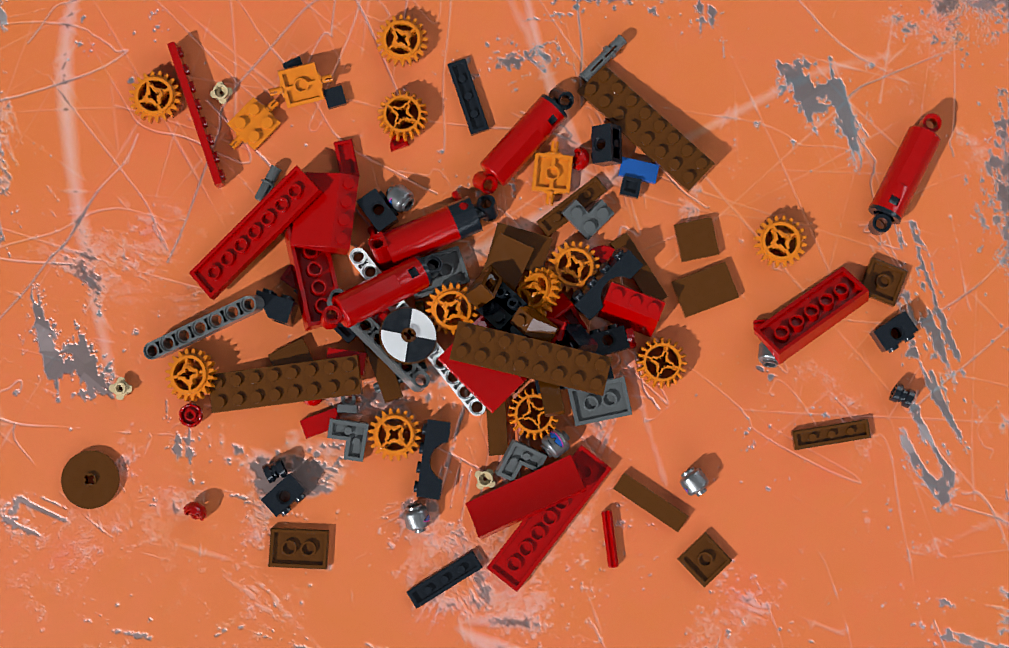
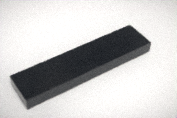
(468, 97)
(444, 579)

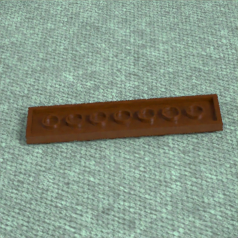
(646, 128)
(530, 358)
(286, 384)

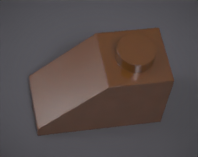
(484, 288)
(534, 324)

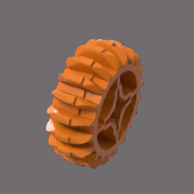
(396, 111)
(652, 359)
(518, 419)

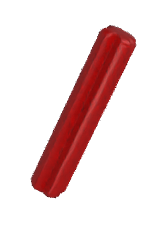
(610, 541)

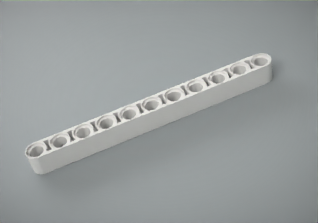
(456, 386)

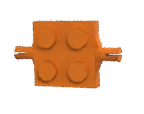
(301, 84)
(254, 124)
(552, 173)

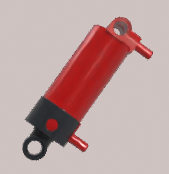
(431, 231)

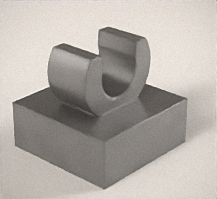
(348, 407)

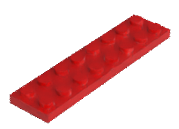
(255, 232)
(540, 532)

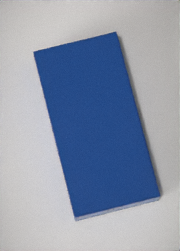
(639, 170)

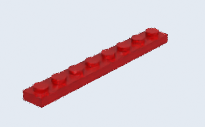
(194, 107)

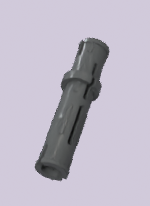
(618, 42)

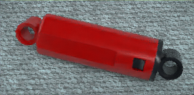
(523, 140)
(905, 174)
(381, 291)

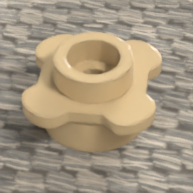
(215, 93)
(126, 388)
(488, 483)

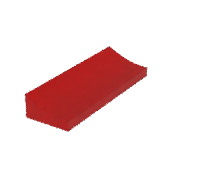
(313, 280)
(812, 314)
(525, 497)

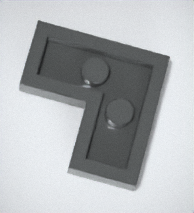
(587, 222)
(354, 434)
(518, 455)

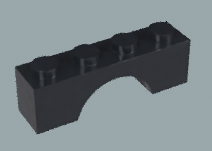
(588, 298)
(435, 434)

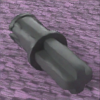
(268, 182)

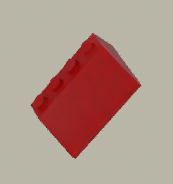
(329, 219)
(487, 385)

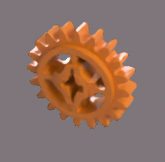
(392, 27)
(162, 94)
(781, 248)
(589, 261)
(540, 290)
(444, 303)
(186, 363)
(382, 422)

